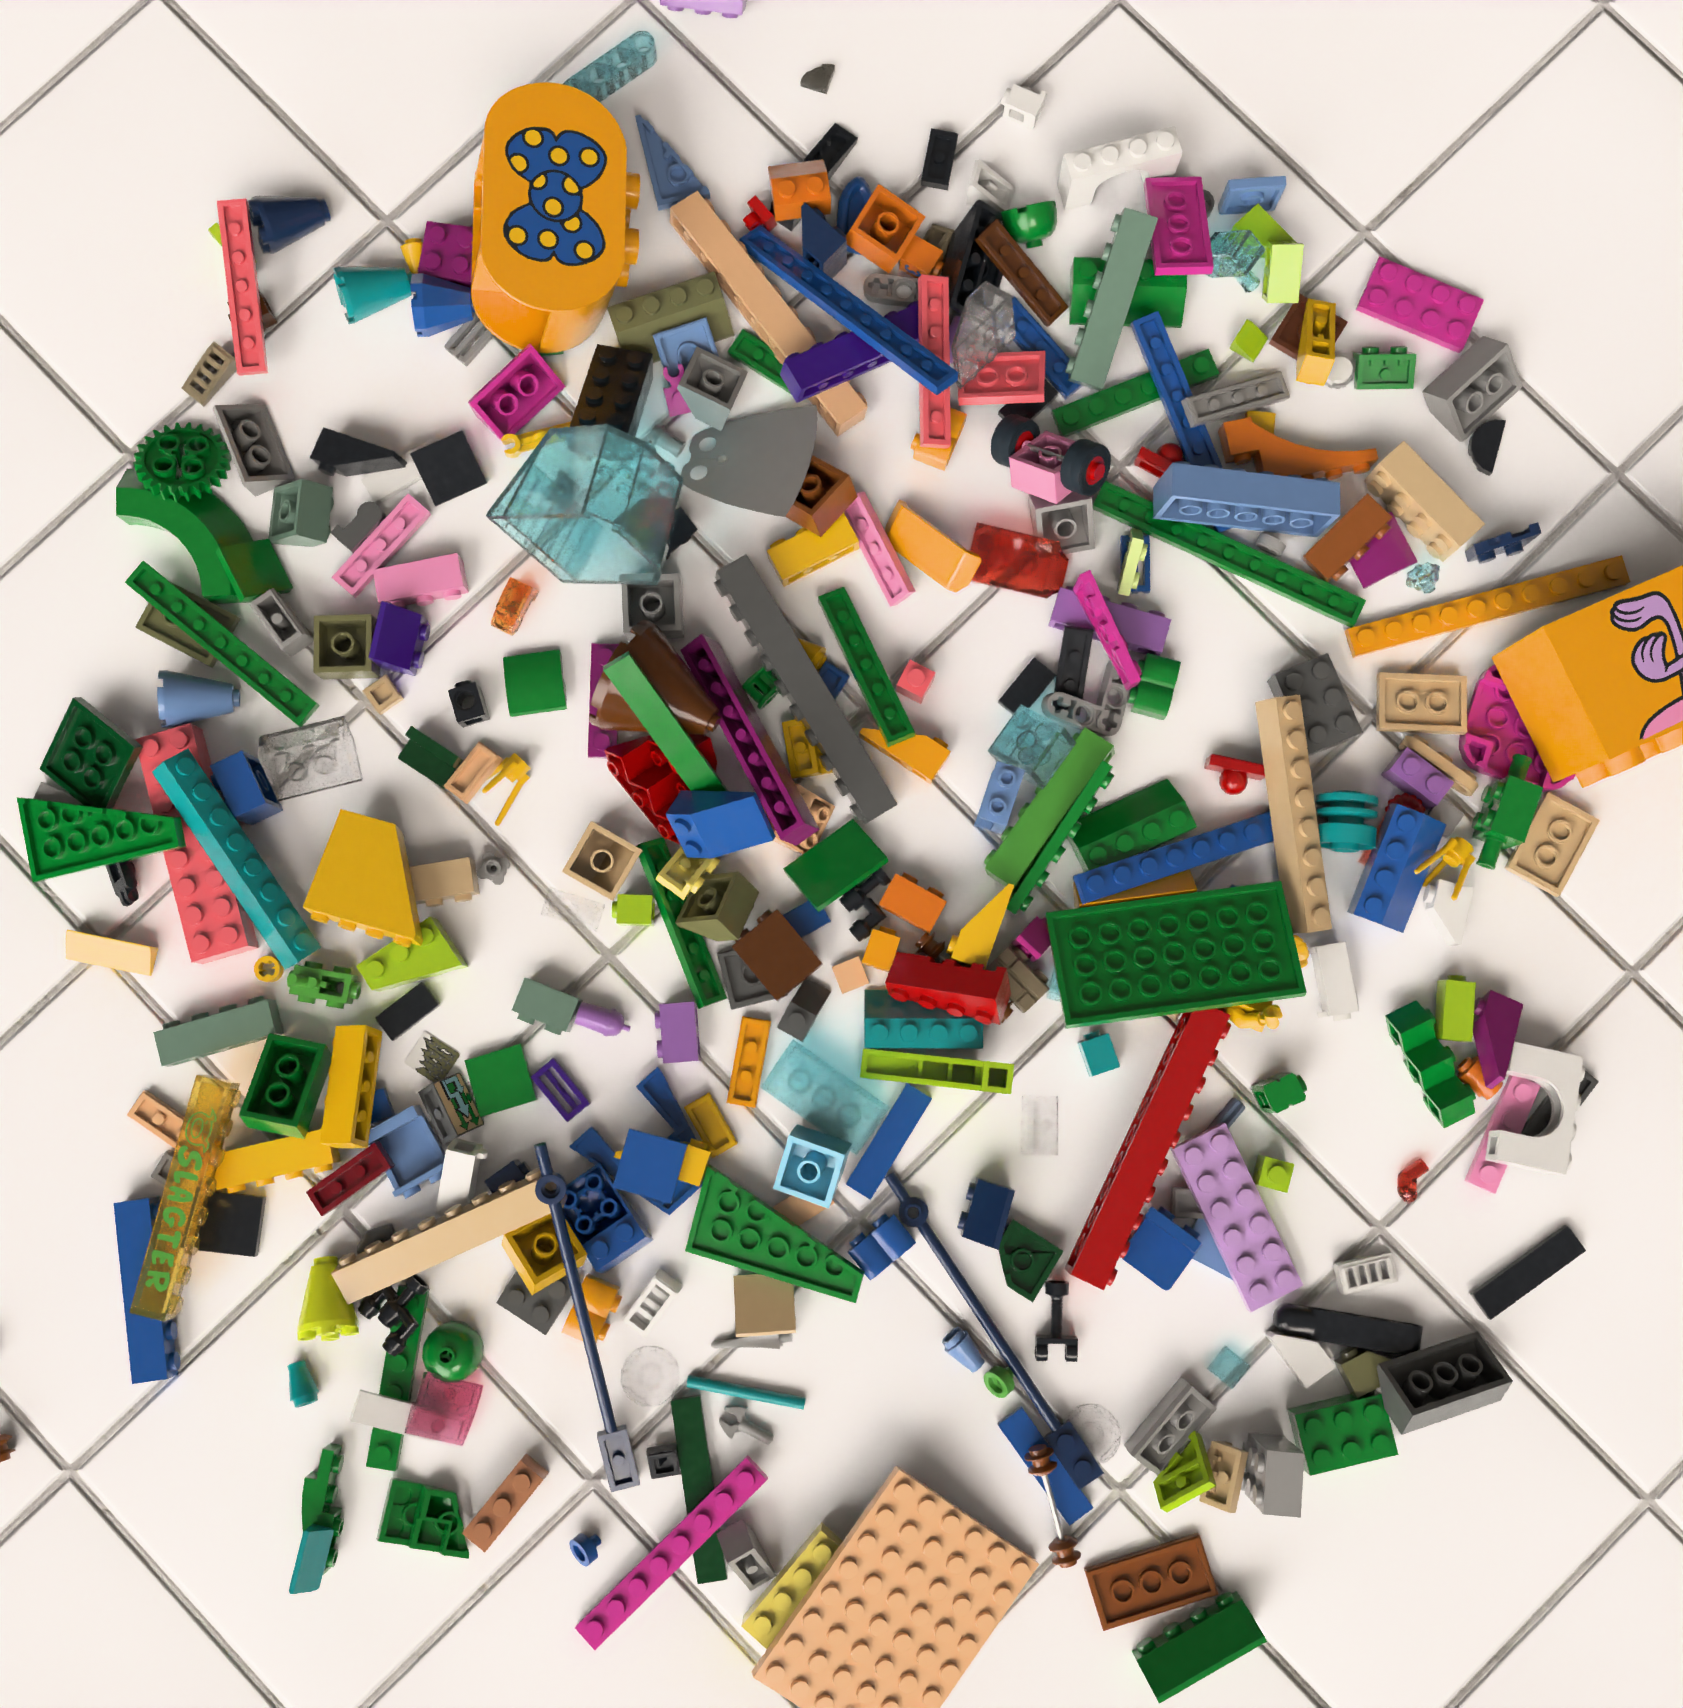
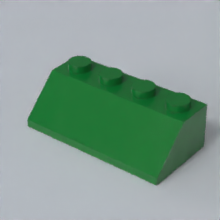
(1151, 293)
(1132, 826)
(1198, 1645)

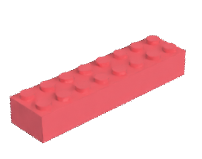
(207, 907)

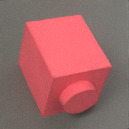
(915, 681)

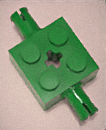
(1506, 812)

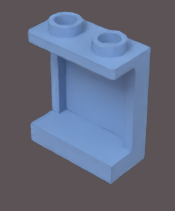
(999, 797)
(412, 1148)

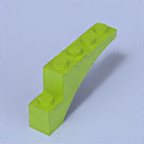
(937, 1071)

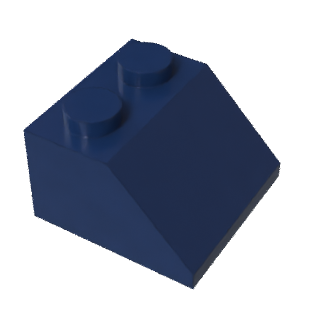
(986, 1212)

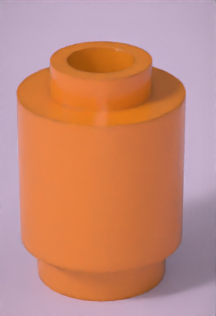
(1471, 1073)

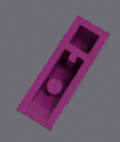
(1494, 1034)

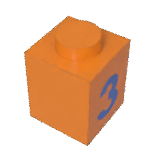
(921, 258)

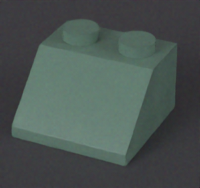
(301, 514)

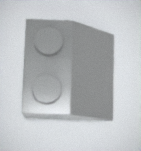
(1065, 522)

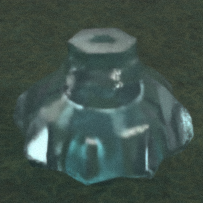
(1423, 577)

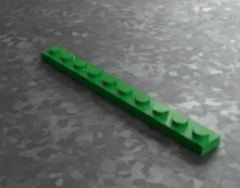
(1231, 556)

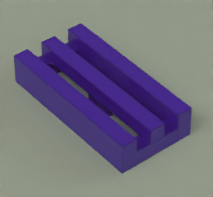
(552, 1098)

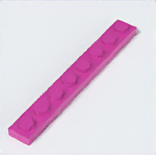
(671, 1552)

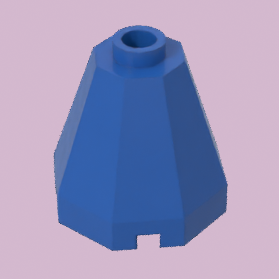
(439, 304)

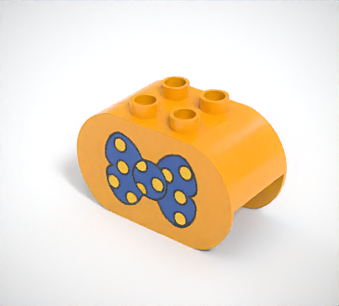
(550, 217)

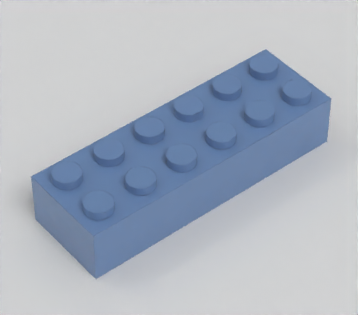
(1246, 499)

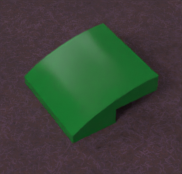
(534, 683)

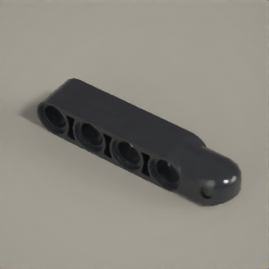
(1348, 1328)

